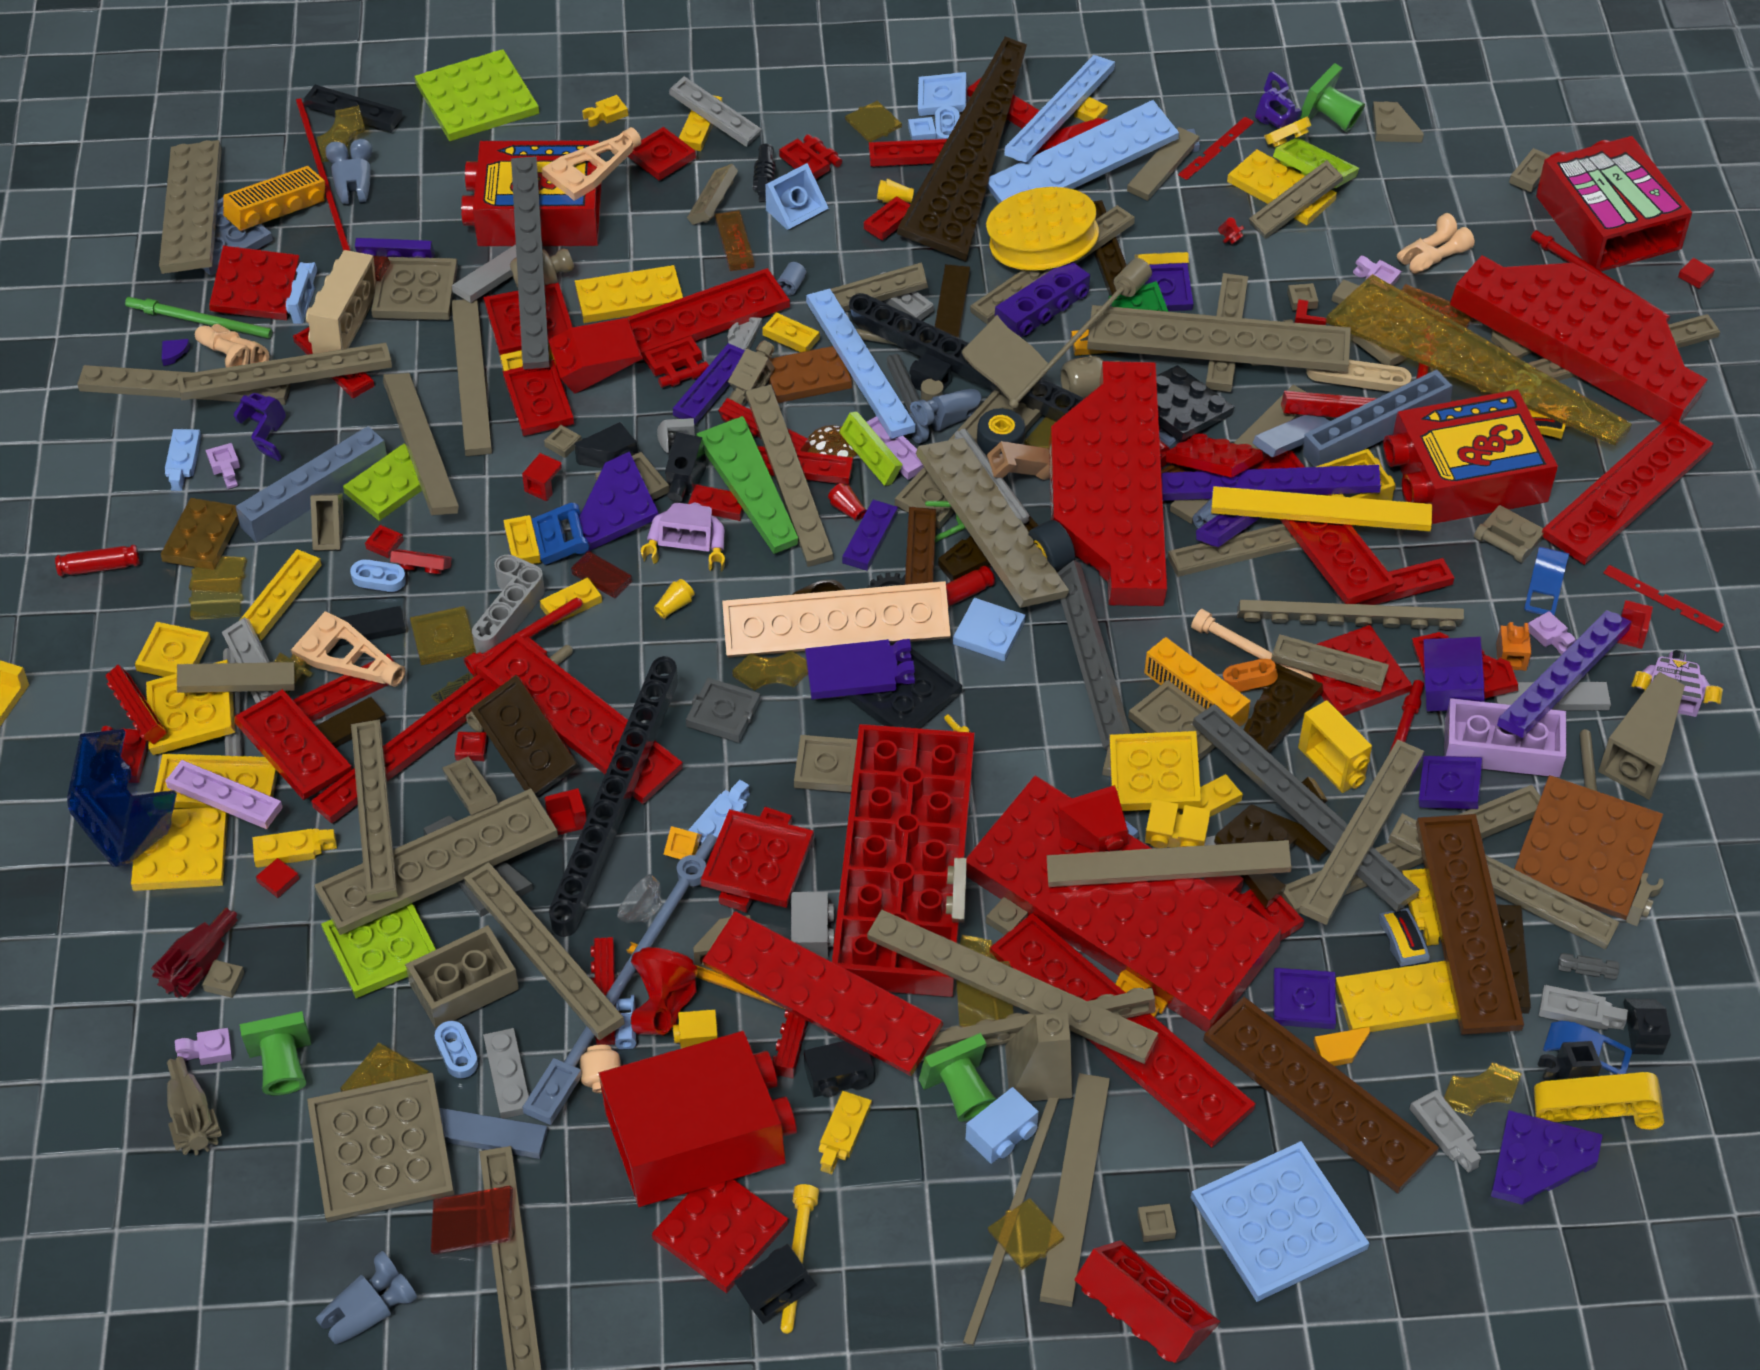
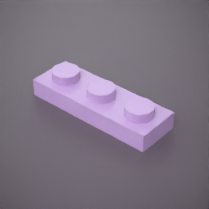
(900, 448)

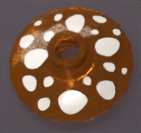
(830, 441)

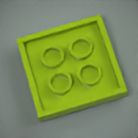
(379, 949)

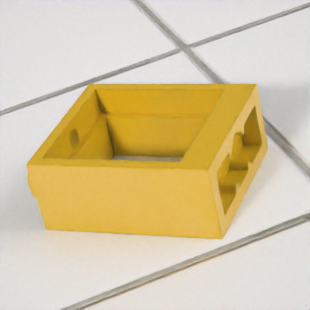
(1365, 457)
(1335, 746)

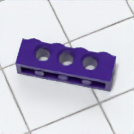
(1044, 298)

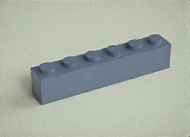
(1373, 420)
(323, 475)

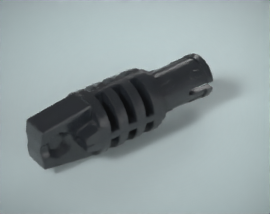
(764, 170)

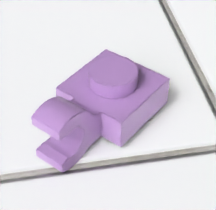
(1380, 269)
(224, 460)
(1550, 630)
(210, 1047)

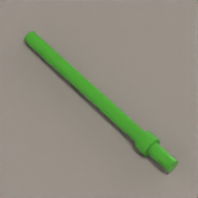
(153, 307)

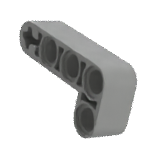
(521, 591)

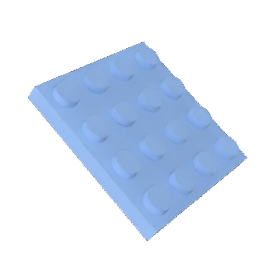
(1279, 1221)

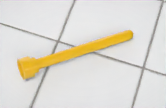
(805, 1199)

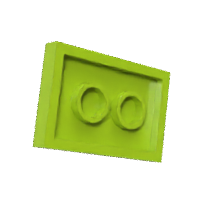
(1307, 157)
(385, 484)

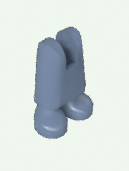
(352, 173)
(942, 411)
(360, 1305)

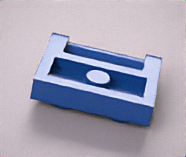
(551, 536)

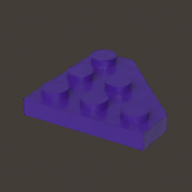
(616, 503)
(1540, 1156)

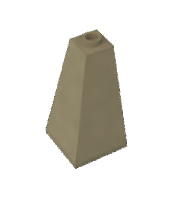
(1642, 738)
(1041, 1058)

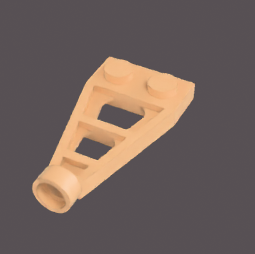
(572, 181)
(323, 637)

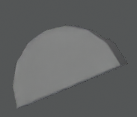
(744, 334)

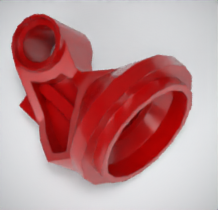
(670, 986)

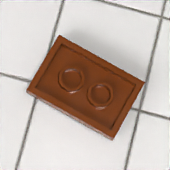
(808, 374)

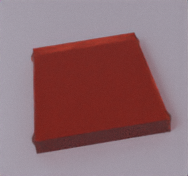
(471, 1220)

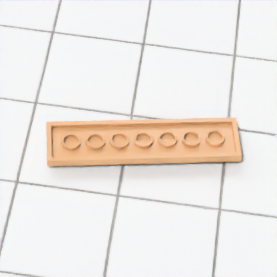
(835, 618)

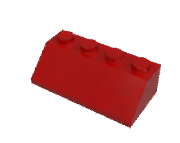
(1145, 1301)

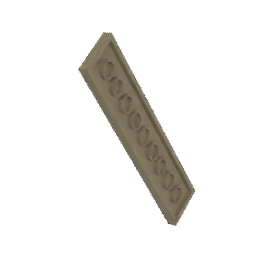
(1220, 338)

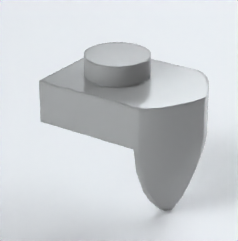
(667, 430)

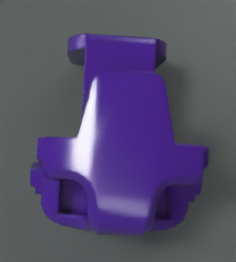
(1273, 98)
(272, 419)

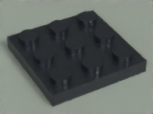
(1187, 404)
(911, 703)

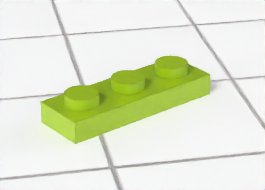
(870, 448)

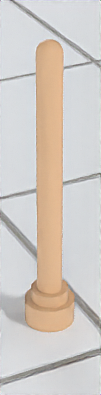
(1206, 623)

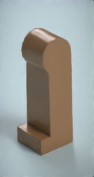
(1019, 459)

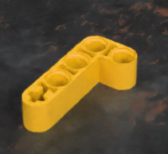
(1602, 1098)

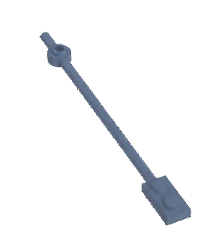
(561, 1076)

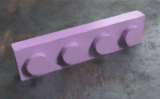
(224, 794)

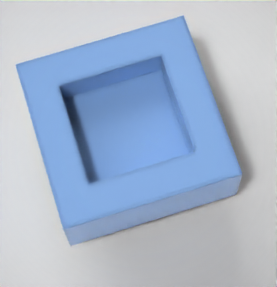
(921, 129)

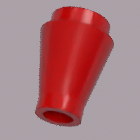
(846, 501)

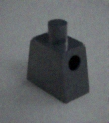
(685, 465)

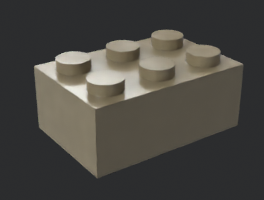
(462, 976)

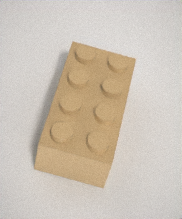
(342, 302)

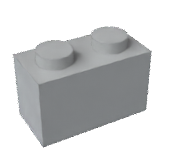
(810, 921)

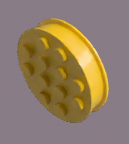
(1042, 228)

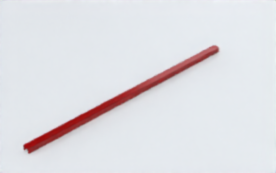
(321, 172)

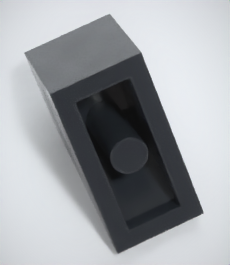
(605, 446)
(1647, 1026)

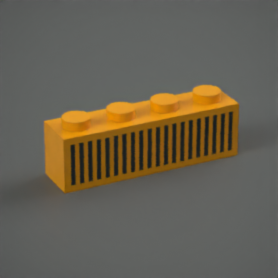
(273, 198)
(1172, 663)

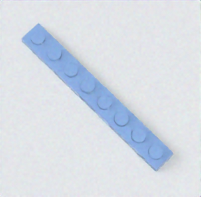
(1059, 108)
(860, 364)

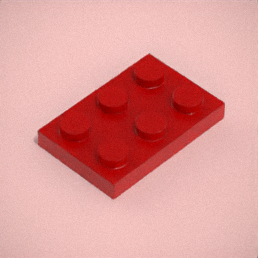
(538, 398)
(1214, 455)

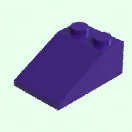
(1453, 671)

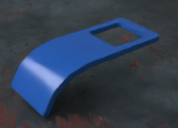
(1547, 577)
(1573, 1032)

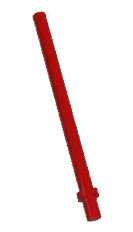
(1549, 243)

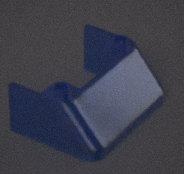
(105, 809)

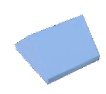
(794, 197)

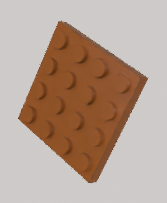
(1589, 845)

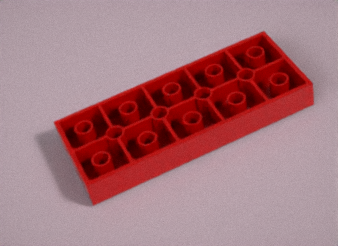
(899, 841)
(1172, 933)

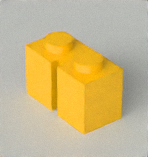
(1170, 829)

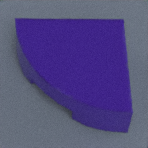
(173, 350)

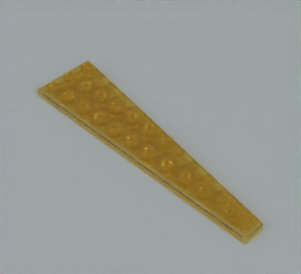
(1426, 336)

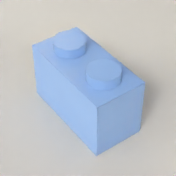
(1002, 1126)

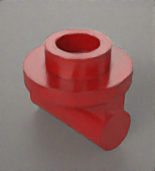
(1230, 230)

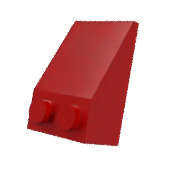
(594, 352)

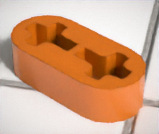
(1250, 674)

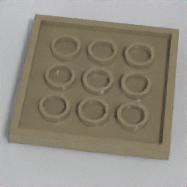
(380, 1147)

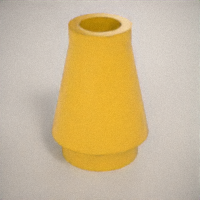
(889, 189)
(674, 598)

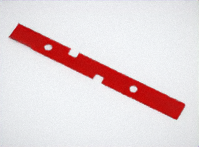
(1214, 149)
(1665, 600)

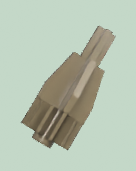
(192, 1120)

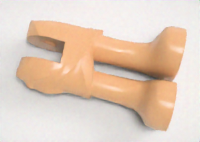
(1422, 252)
(238, 350)

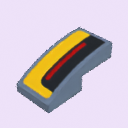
(1404, 936)

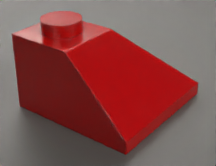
(1094, 820)

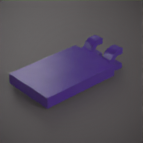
(858, 668)

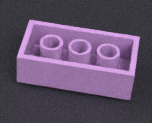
(1474, 732)

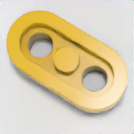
(1297, 128)

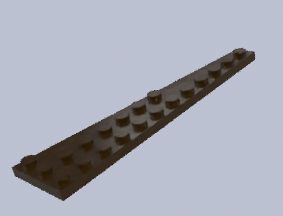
(954, 189)

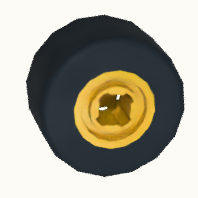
(999, 426)
(1054, 543)

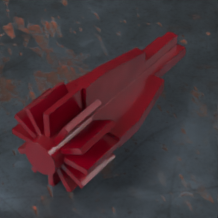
(192, 955)

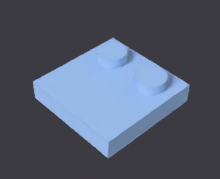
(942, 91)
(989, 629)

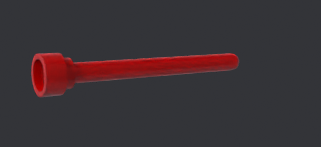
(474, 659)

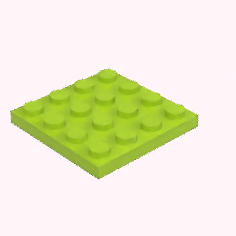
(476, 95)

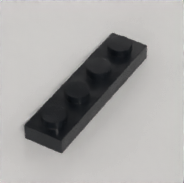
(372, 113)

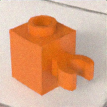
(1514, 645)

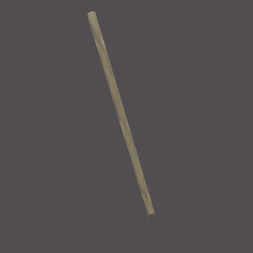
(1018, 1199)

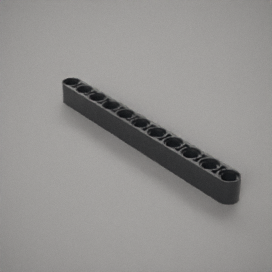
(943, 342)
(613, 805)

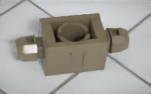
(751, 371)

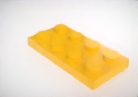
(1268, 179)
(626, 293)
(246, 770)
(1397, 997)

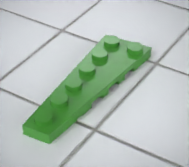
(741, 467)

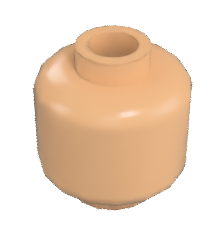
(595, 1060)

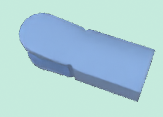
(625, 1036)

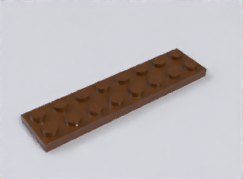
(1469, 925)
(1321, 1094)

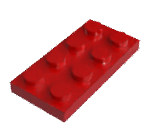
(292, 744)

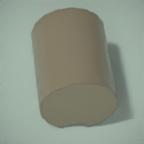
(931, 389)

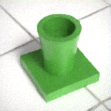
(1331, 102)
(277, 1043)
(957, 1070)

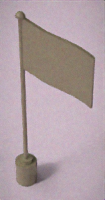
(1014, 363)

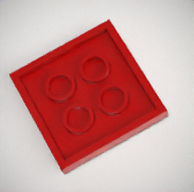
(253, 282)
(505, 317)
(1350, 697)
(757, 858)
(720, 1231)

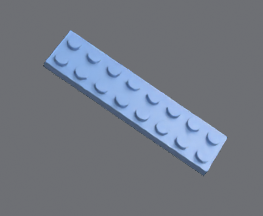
(1089, 153)

